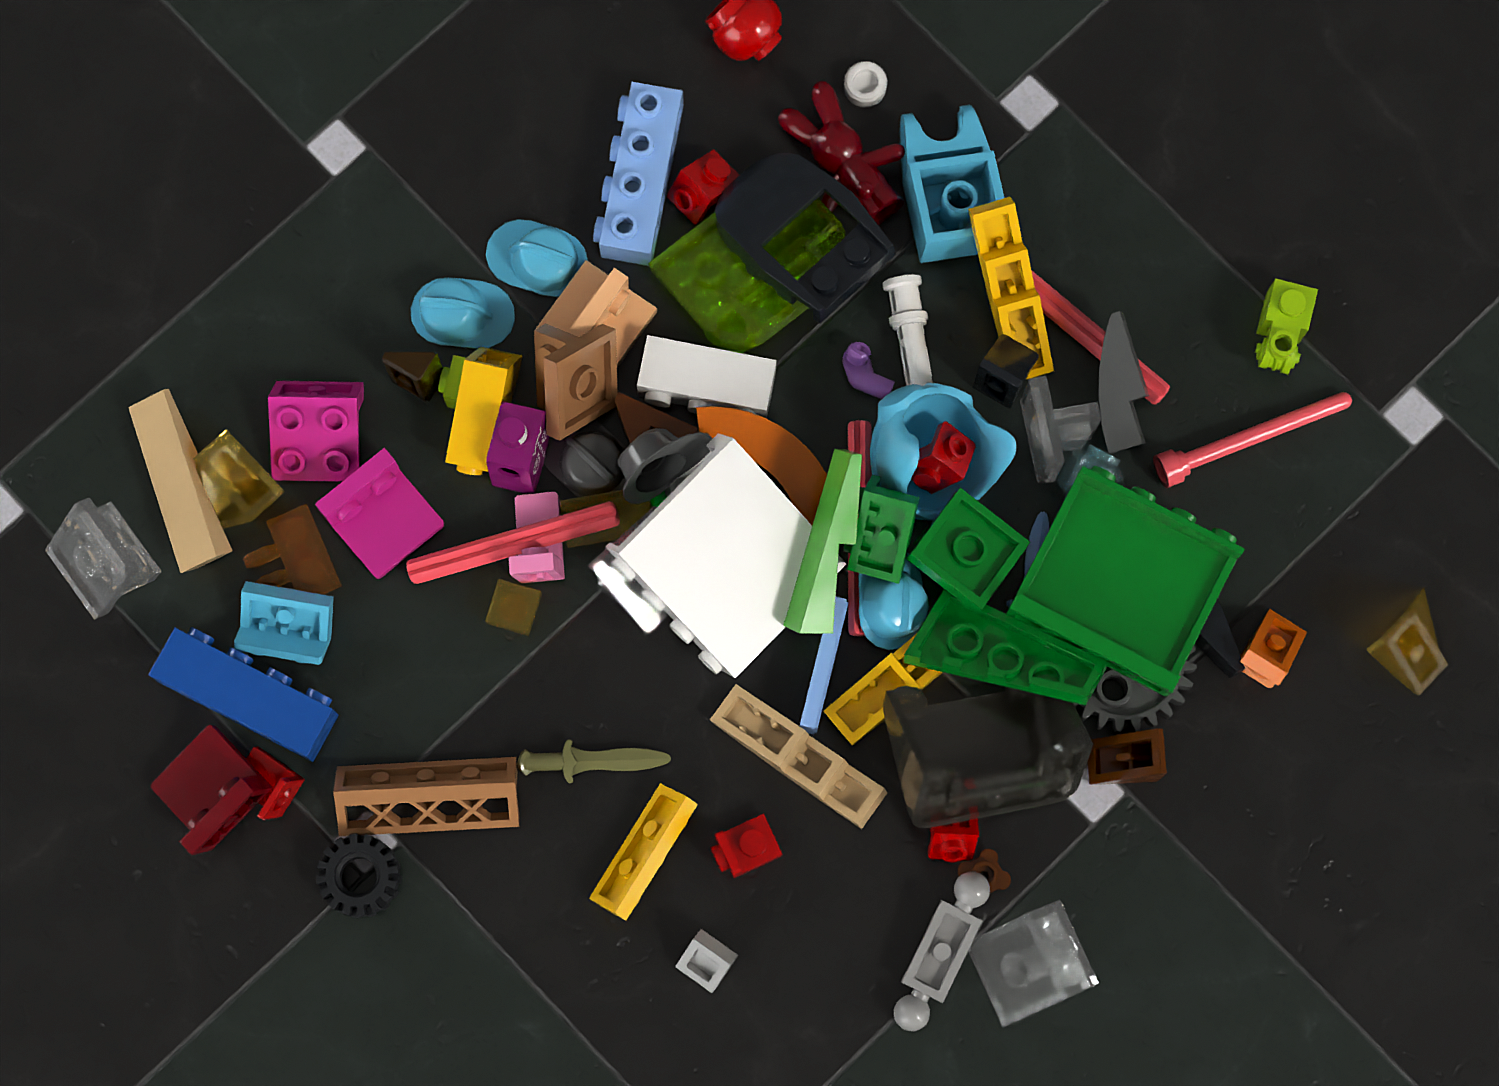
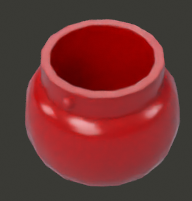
(746, 27)

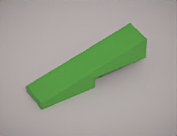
(834, 524)

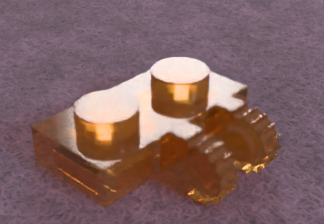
(301, 551)

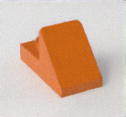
(1272, 649)

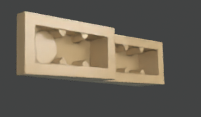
(184, 504)

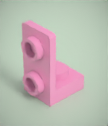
(537, 563)

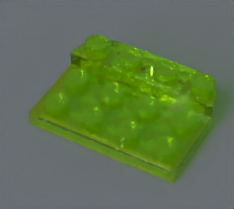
(724, 297)

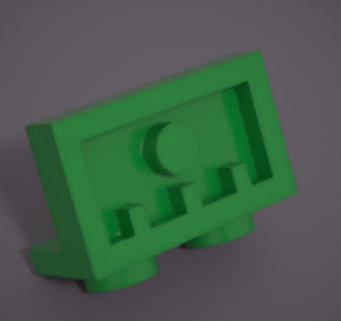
(882, 531)

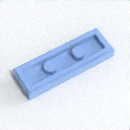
(822, 670)

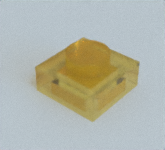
(513, 607)

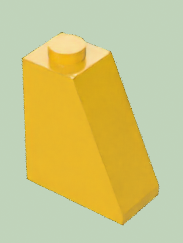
(485, 382)

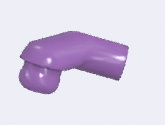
(861, 373)

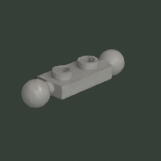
(941, 951)

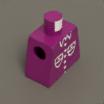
(518, 445)

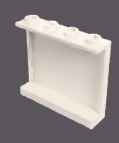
(720, 557)

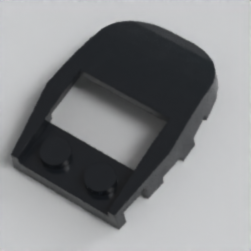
(768, 200)

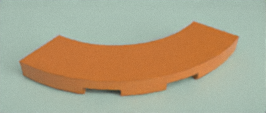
(773, 450)

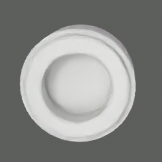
(865, 84)

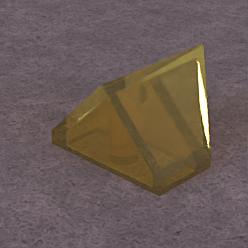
(234, 481)
(1411, 646)

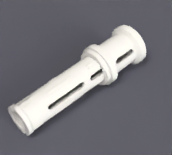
(908, 322)

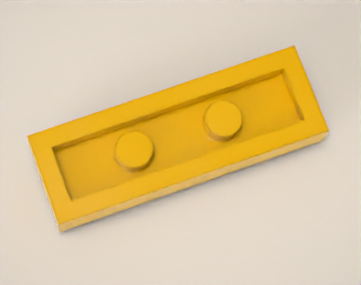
(643, 851)

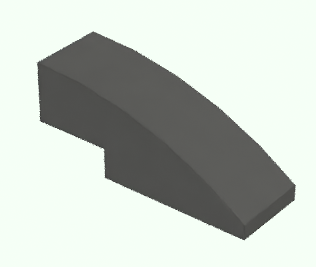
(1119, 386)

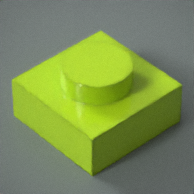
(450, 381)

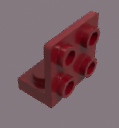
(210, 789)

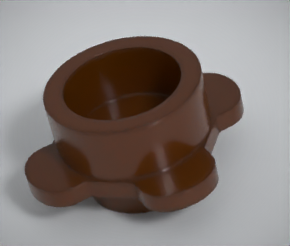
(987, 862)

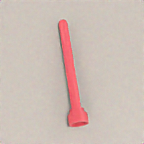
(1174, 466)

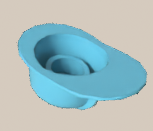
(534, 256)
(462, 313)
(890, 610)

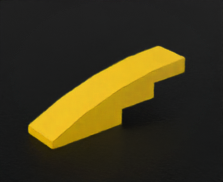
(1010, 280)
(861, 705)

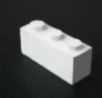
(704, 377)

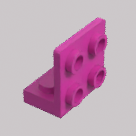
(314, 430)
(380, 514)

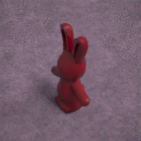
(840, 152)

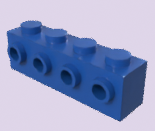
(243, 693)

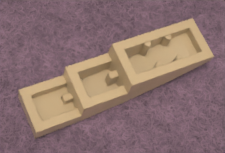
(798, 756)

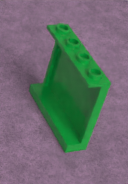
(1126, 579)

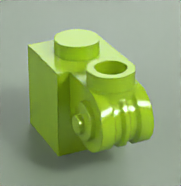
(1285, 322)

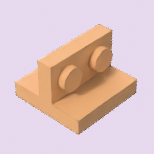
(601, 299)

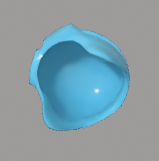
(909, 422)

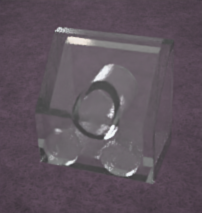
(1031, 963)

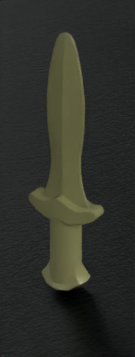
(577, 760)

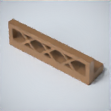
(425, 788)

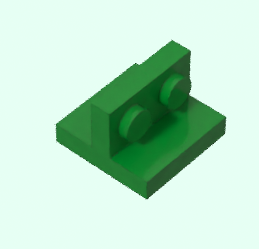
(967, 550)

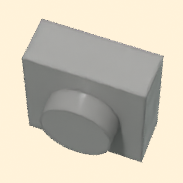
(706, 960)

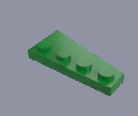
(1002, 652)

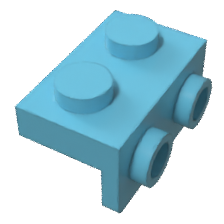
(284, 623)

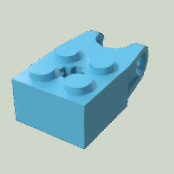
(945, 176)

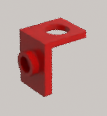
(280, 777)

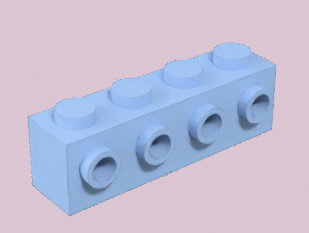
(640, 173)

